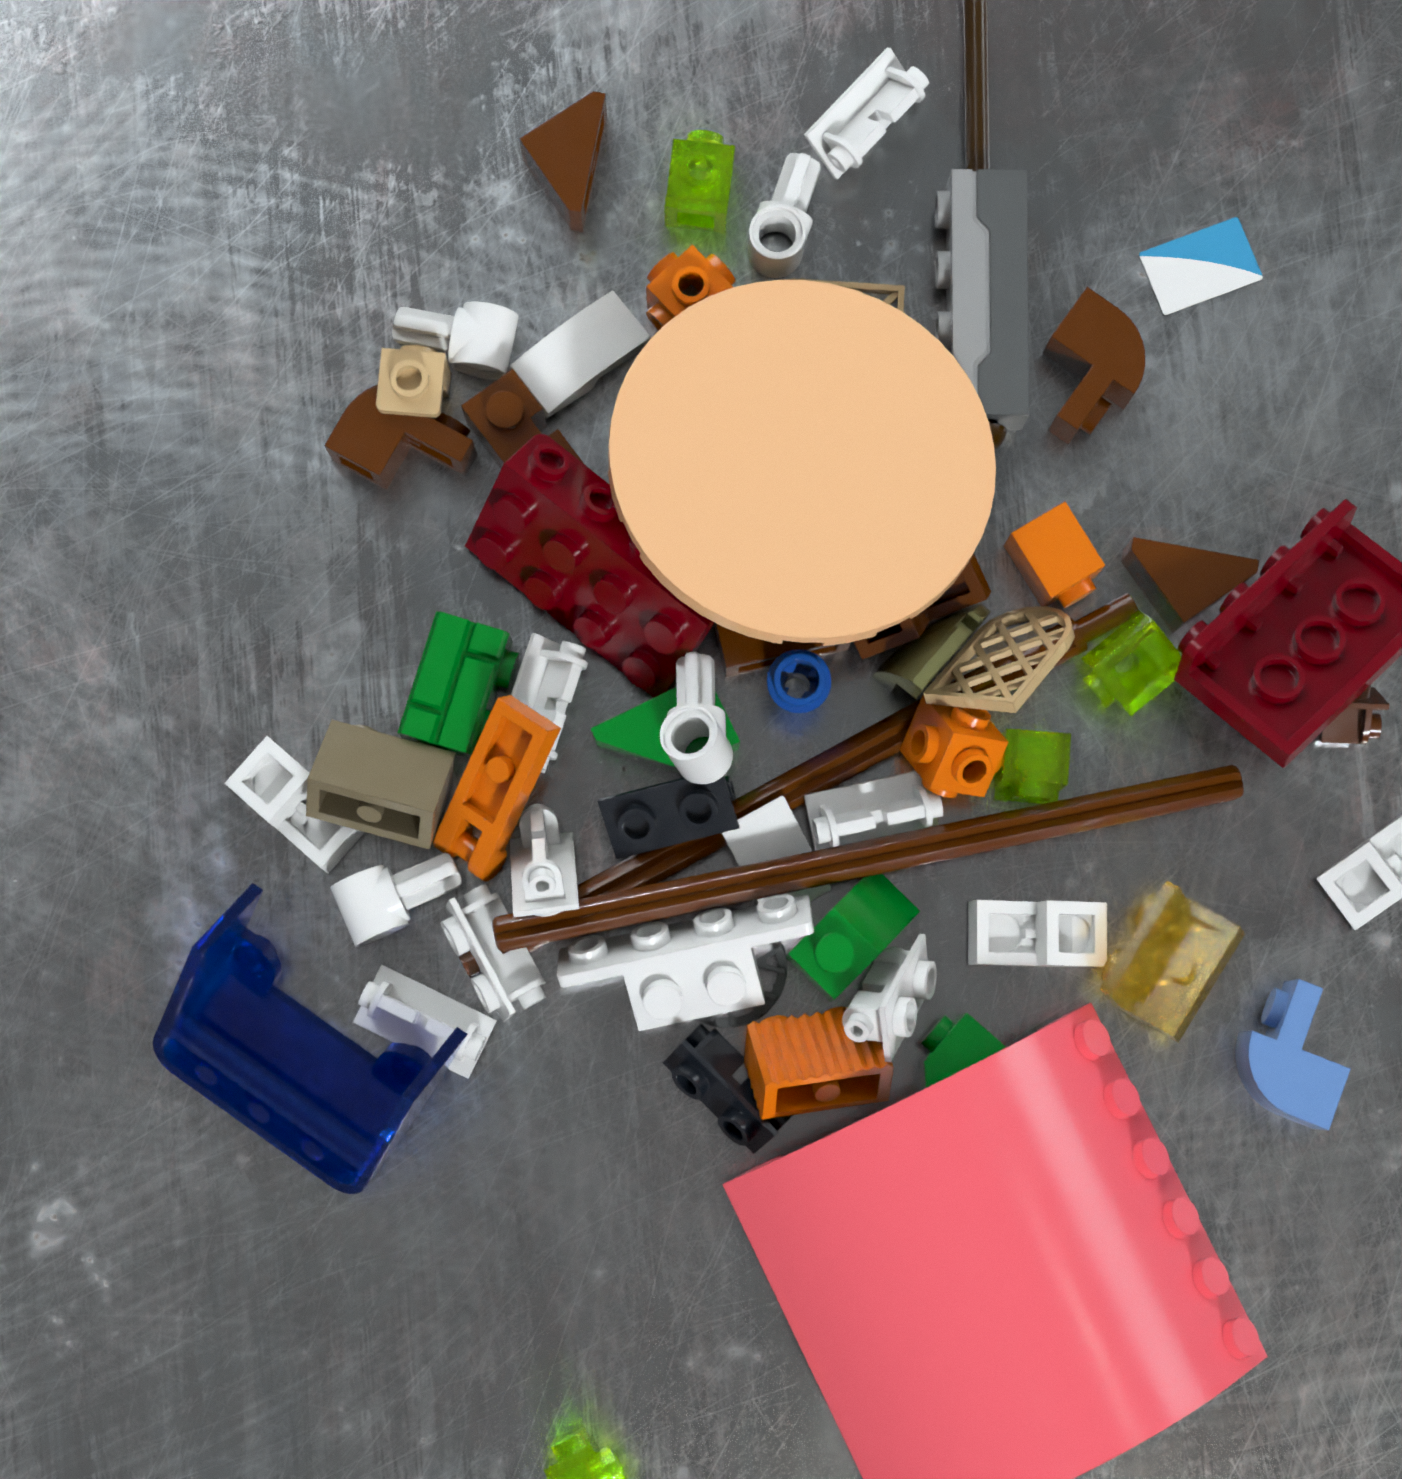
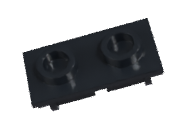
(668, 814)
(704, 1072)

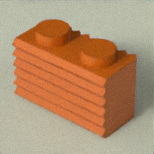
(812, 1065)

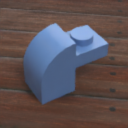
(1279, 1071)

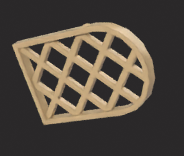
(1037, 617)

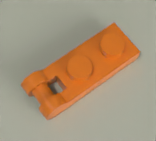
(496, 786)

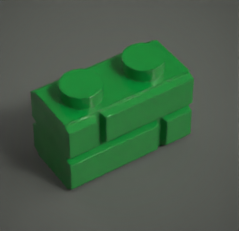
(457, 683)

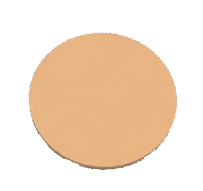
(801, 462)

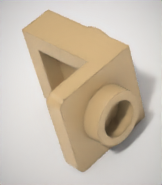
(412, 381)

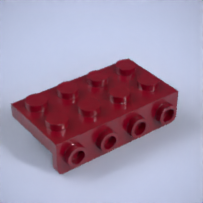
(563, 546)
(1299, 637)

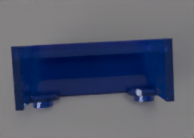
(285, 1066)

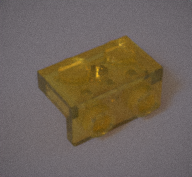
(1169, 961)

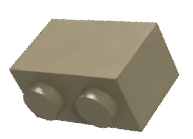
(380, 784)

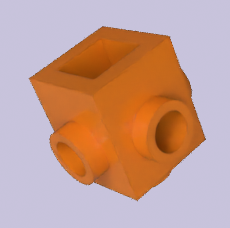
(675, 275)
(954, 749)

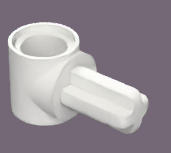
(786, 215)
(475, 338)
(696, 718)
(378, 902)

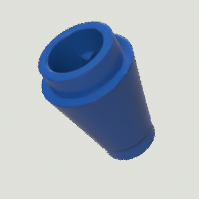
(804, 666)

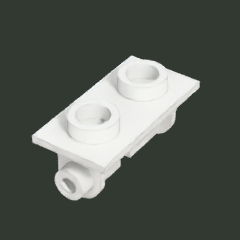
(864, 112)
(549, 680)
(871, 810)
(542, 865)
(502, 975)
(891, 997)
(422, 1017)

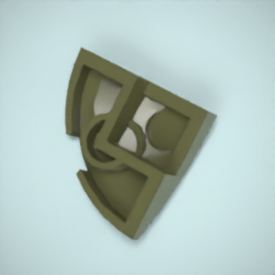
(921, 660)

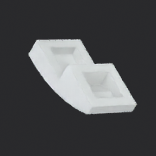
(580, 352)
(278, 792)
(1368, 876)
(1037, 933)

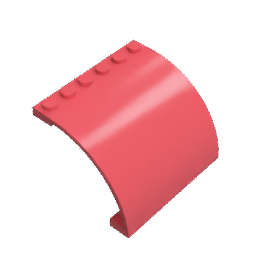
(1000, 1269)

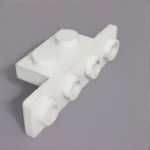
(689, 965)

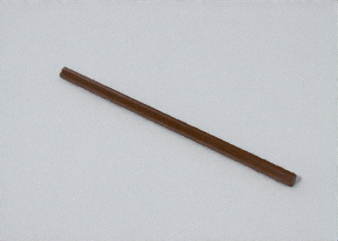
(872, 857)

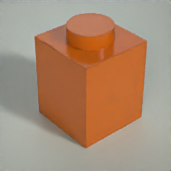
(1055, 557)

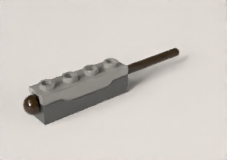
(985, 254)

